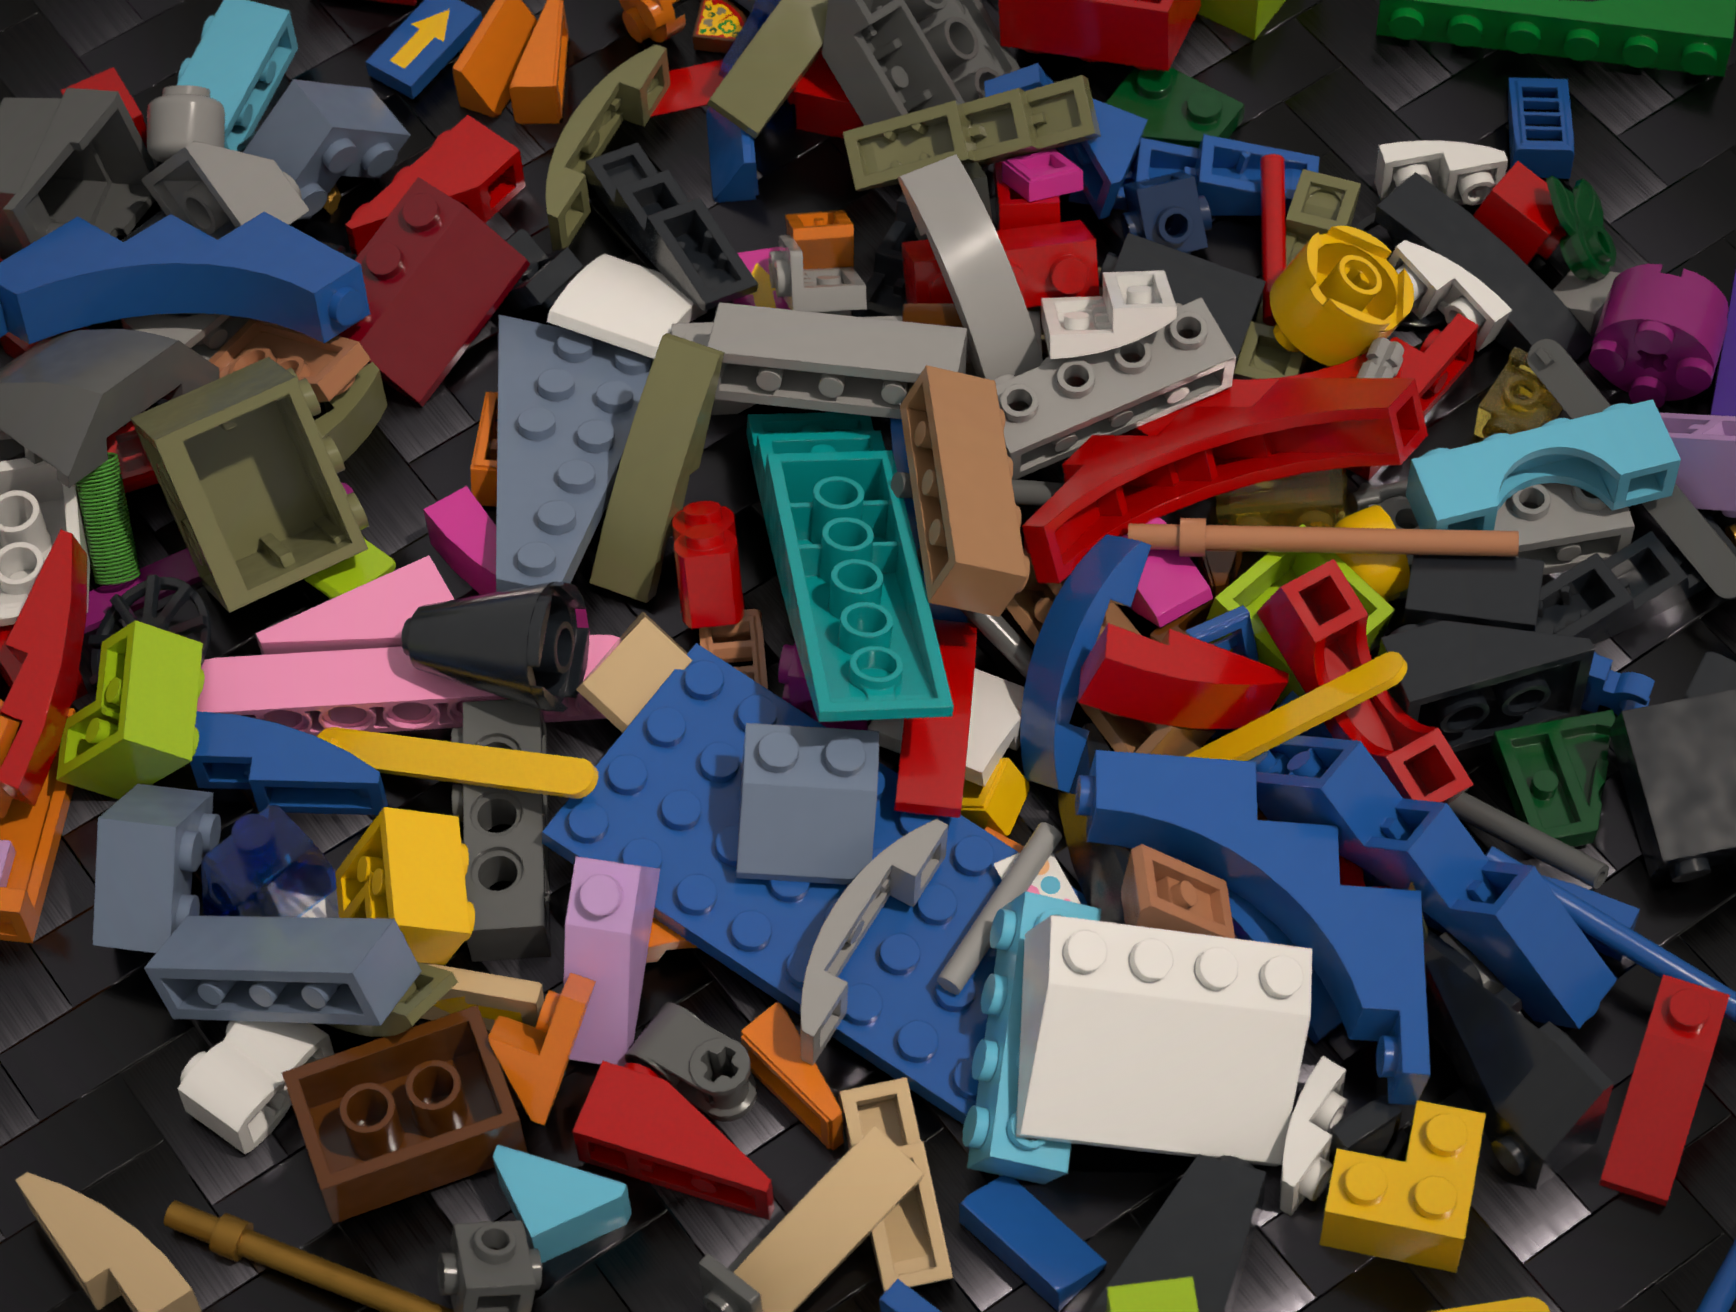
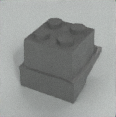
(69, 162)

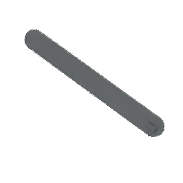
(1673, 513)

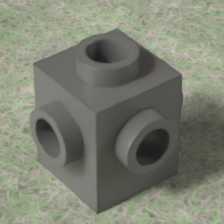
(490, 1268)

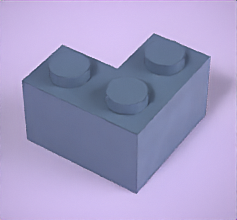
(327, 134)
(147, 862)

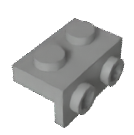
(814, 290)

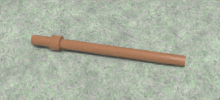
(1194, 538)

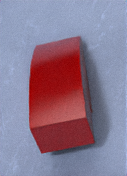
(1176, 681)

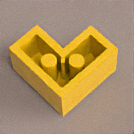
(412, 872)
(1410, 1207)

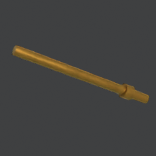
(236, 1239)

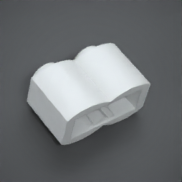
(240, 1081)

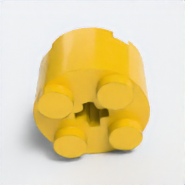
(1339, 296)

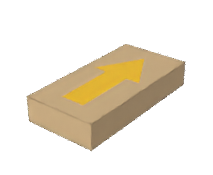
(493, 995)

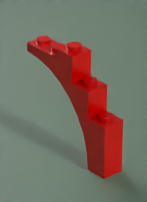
(1215, 450)

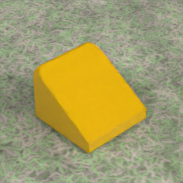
(999, 801)

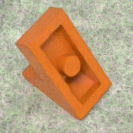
(539, 1055)

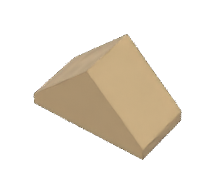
(632, 671)

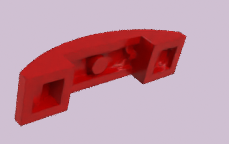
(936, 747)

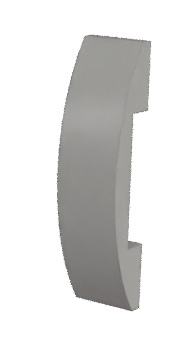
(973, 268)
(898, 872)

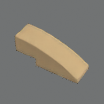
(830, 1222)
(911, 1237)
(106, 1251)

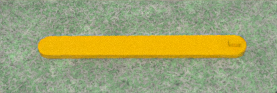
(1308, 710)
(468, 763)

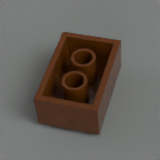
(404, 1113)

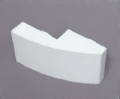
(1456, 168)
(1450, 289)
(1309, 1139)

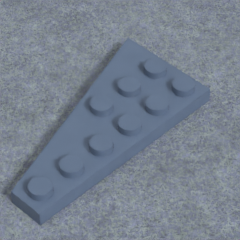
(559, 445)

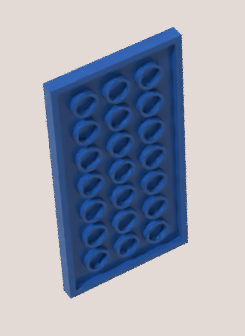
(674, 805)

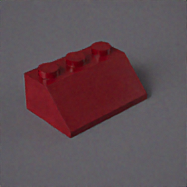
(430, 288)

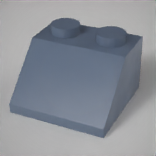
(807, 803)

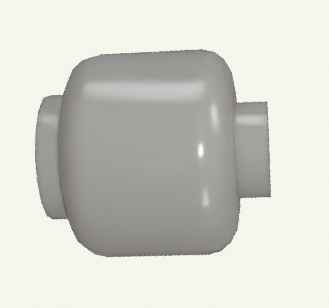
(182, 117)

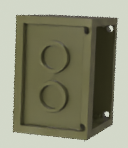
(252, 482)

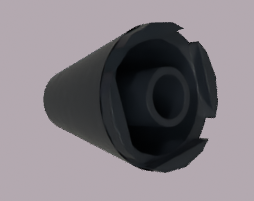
(505, 643)

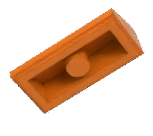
(492, 57)

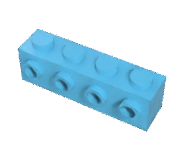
(992, 1122)

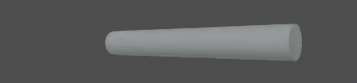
(1014, 883)

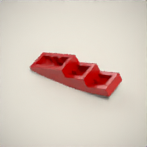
(49, 646)

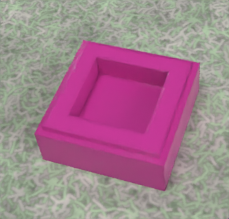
(1042, 175)

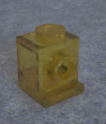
(1516, 400)

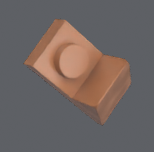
(1174, 895)

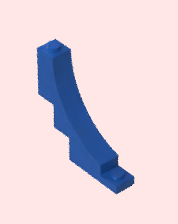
(172, 268)
(1489, 906)
(1360, 938)

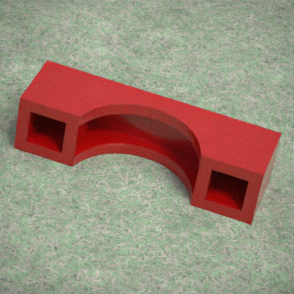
(1323, 636)

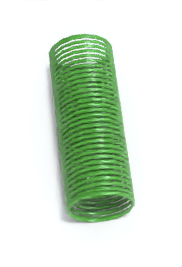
(110, 493)

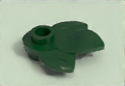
(1588, 245)

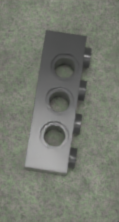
(515, 919)

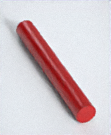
(1273, 226)

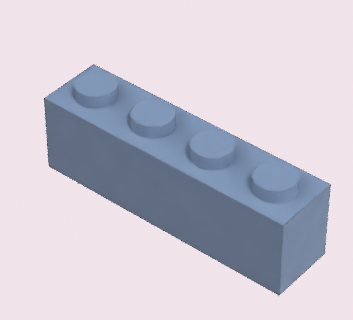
(284, 969)

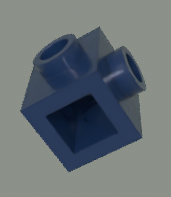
(1168, 197)

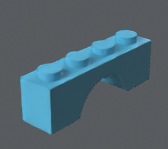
(1613, 454)

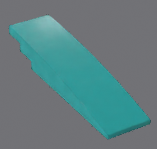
(847, 567)

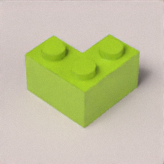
(140, 715)

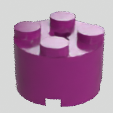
(1660, 334)

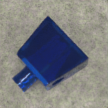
(265, 869)

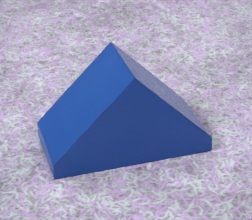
(1107, 157)

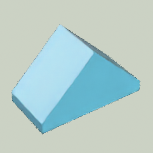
(559, 1202)

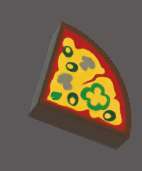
(717, 26)

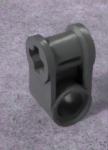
(694, 1057)

